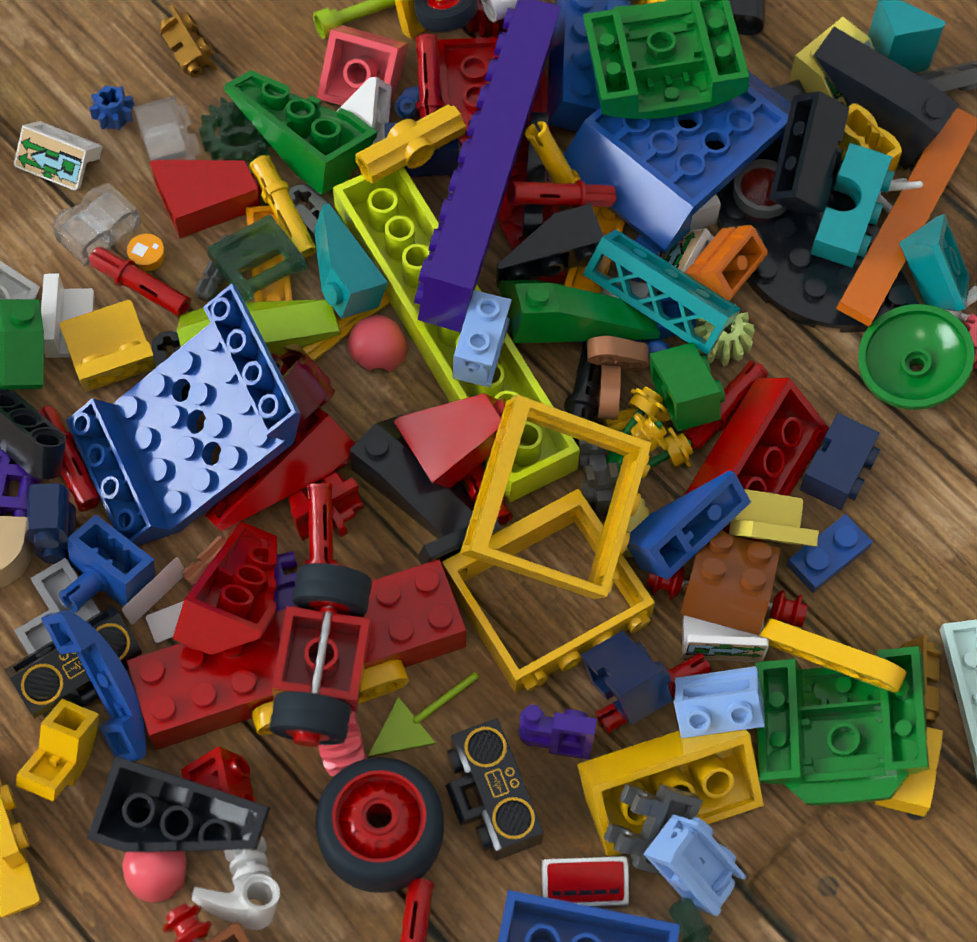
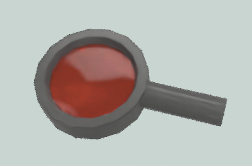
(753, 189)

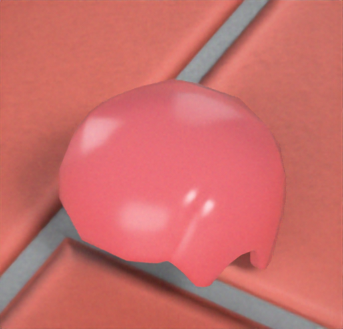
(377, 343)
(154, 874)

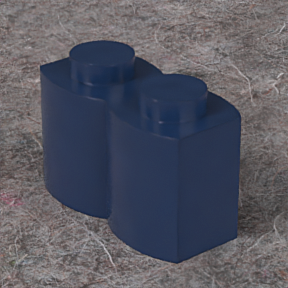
(50, 521)

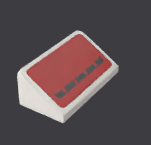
(587, 881)

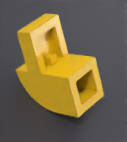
(63, 750)

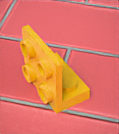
(107, 345)

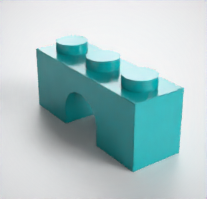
(862, 178)

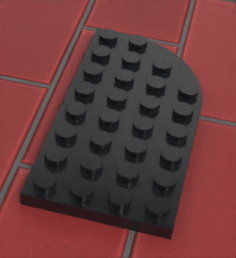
(789, 274)

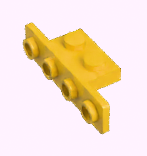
(16, 879)

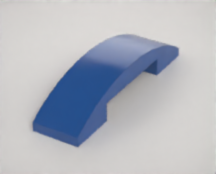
(125, 728)

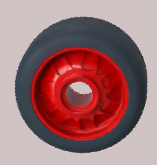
(387, 856)

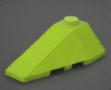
(278, 322)

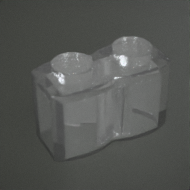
(165, 131)
(98, 221)

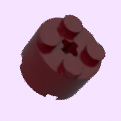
(305, 381)

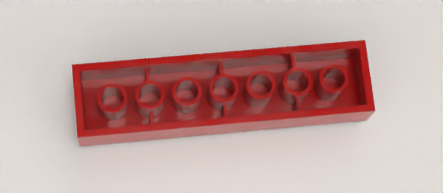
(197, 693)

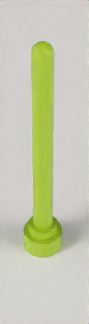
(329, 19)

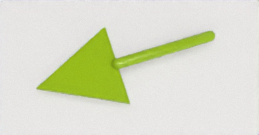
(404, 730)

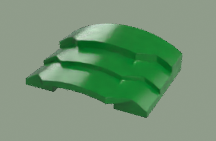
(665, 58)
(841, 736)

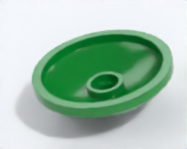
(916, 337)

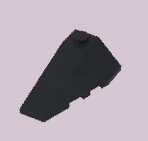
(894, 96)
(394, 471)
(165, 812)

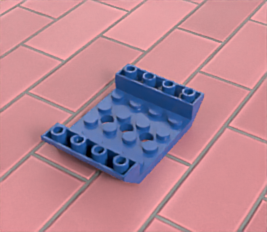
(667, 169)
(146, 445)

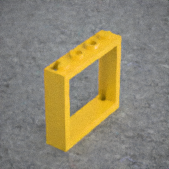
(496, 476)
(520, 536)

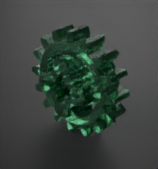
(237, 135)

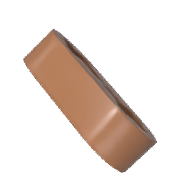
(618, 352)
(609, 392)

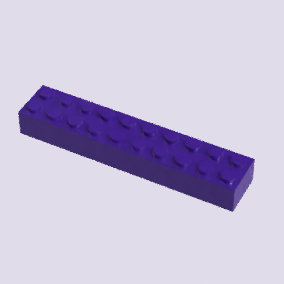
(487, 161)

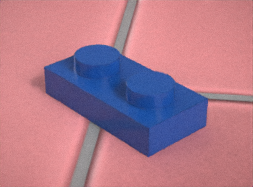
(834, 551)

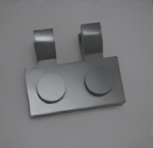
(598, 477)
(659, 811)

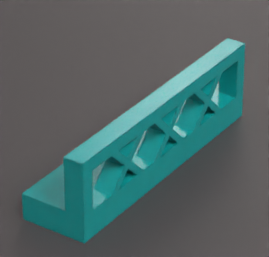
(669, 280)

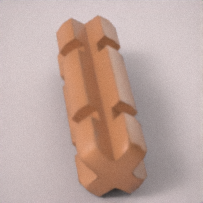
(195, 570)

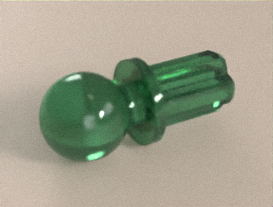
(690, 921)

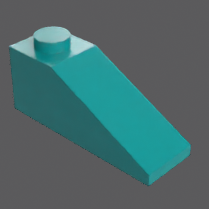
(346, 271)

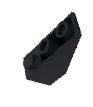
(557, 245)

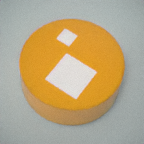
(146, 252)

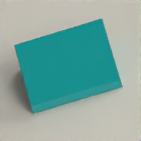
(905, 34)
(937, 265)

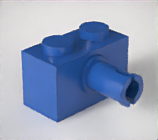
(107, 565)

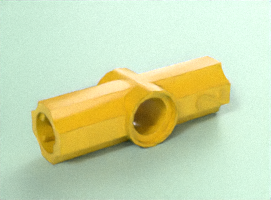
(410, 143)

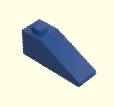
(686, 525)

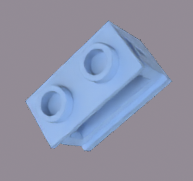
(481, 339)
(719, 702)
(694, 863)

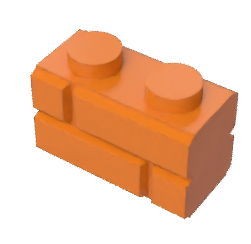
(729, 260)

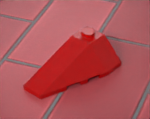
(314, 455)
(233, 595)

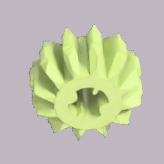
(733, 341)

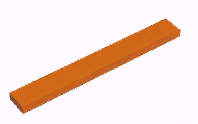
(907, 215)

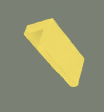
(773, 519)

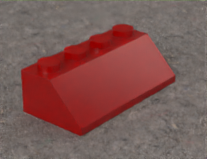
(766, 440)

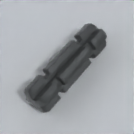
(207, 286)

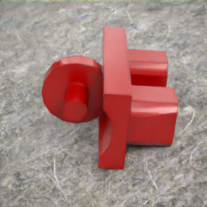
(344, 505)

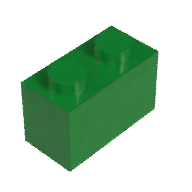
(686, 386)

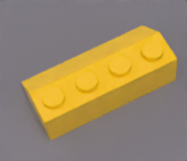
(712, 766)

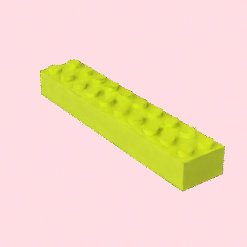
(396, 233)

